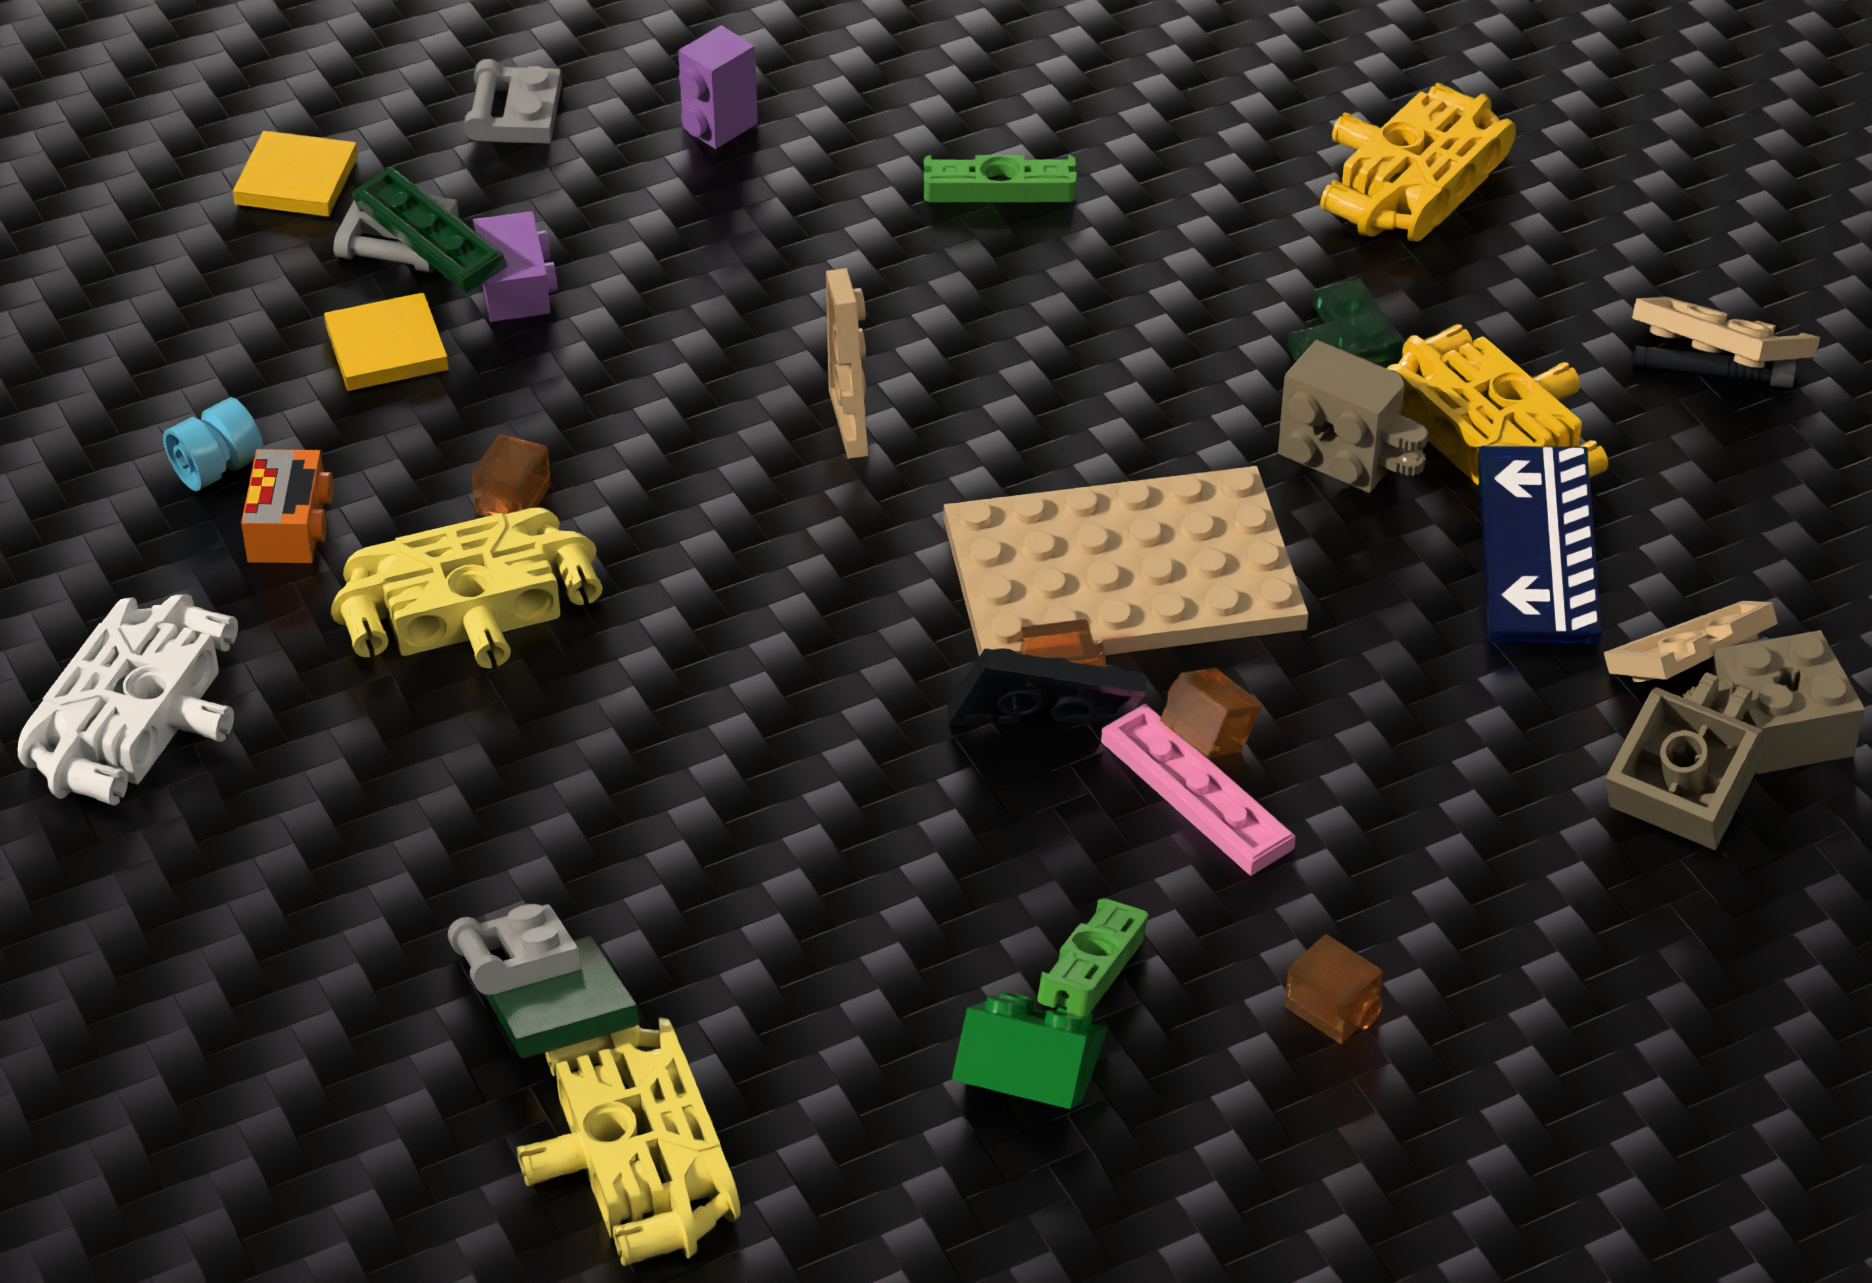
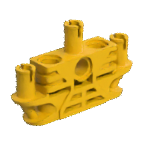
(1417, 162)
(1481, 398)

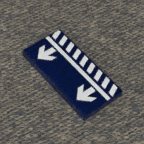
(1538, 544)

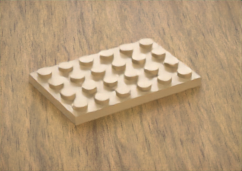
(1133, 558)

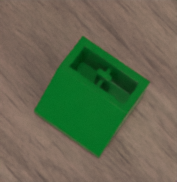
(1028, 1050)

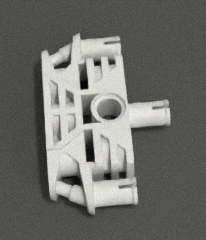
(128, 697)

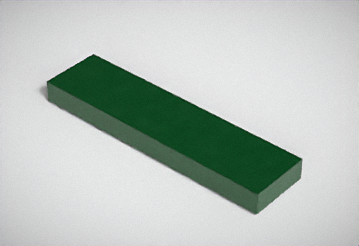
(429, 229)

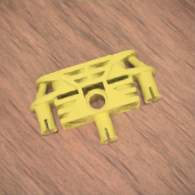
(464, 584)
(627, 1167)

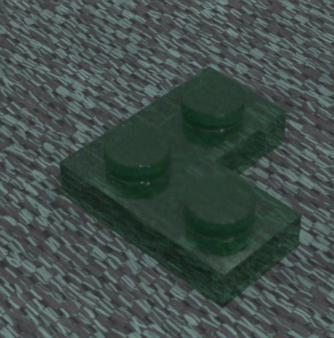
(1351, 324)

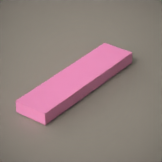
(1198, 790)

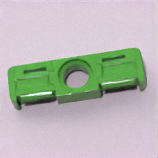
(1028, 183)
(1093, 957)

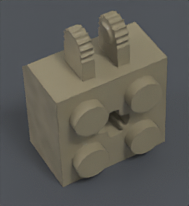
(1348, 418)
(1796, 698)
(1670, 733)

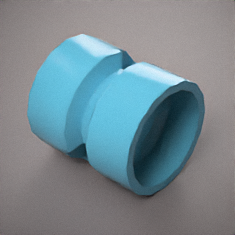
(210, 445)

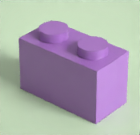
(718, 86)
(526, 282)

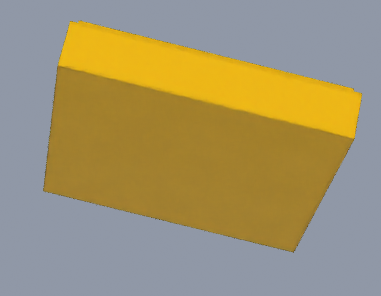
(295, 173)
(386, 341)

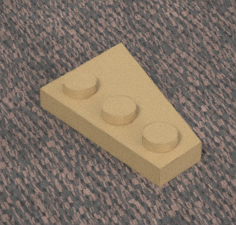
(1749, 340)
(845, 354)
(1690, 642)

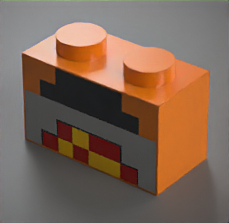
(285, 506)

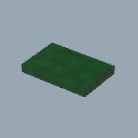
(566, 1006)

